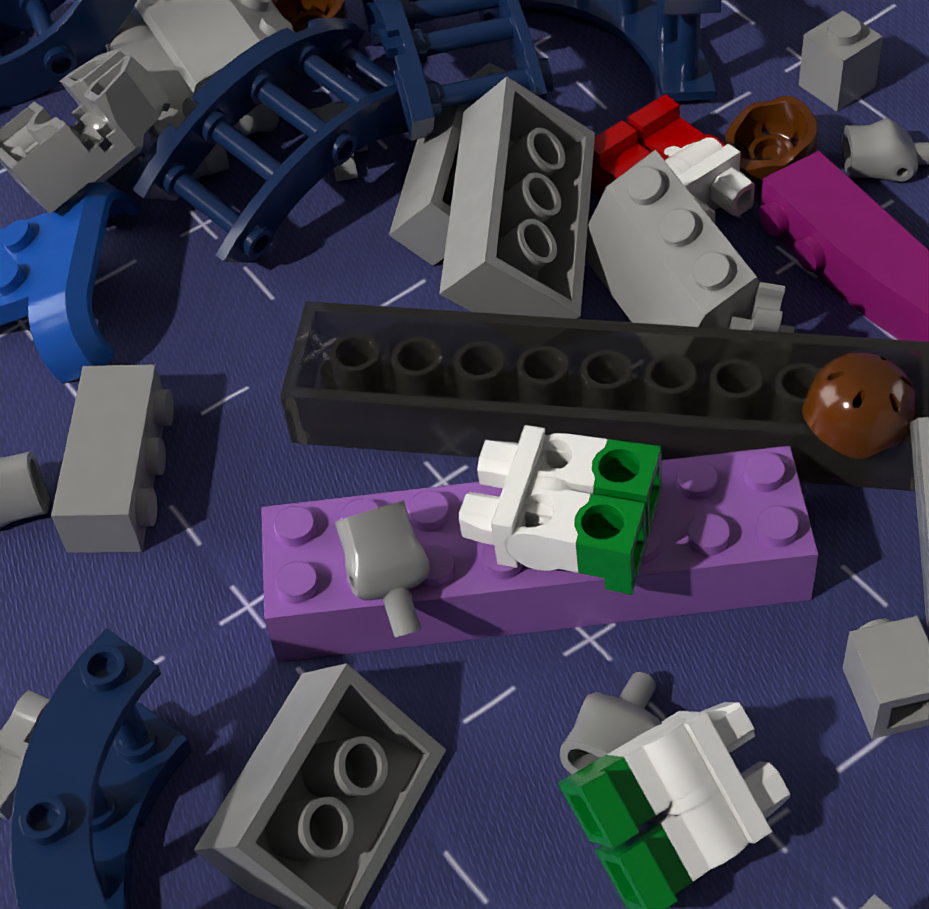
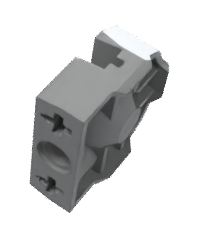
(114, 112)

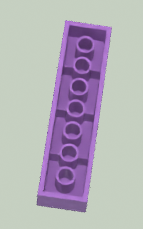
(721, 539)

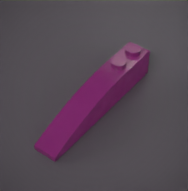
(850, 244)

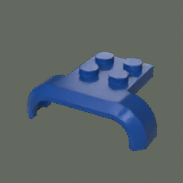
(51, 277)

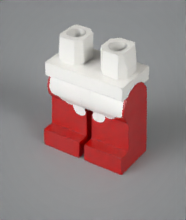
(697, 159)

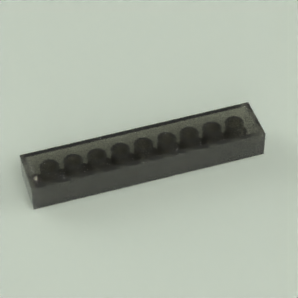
(473, 377)

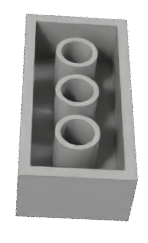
(519, 207)

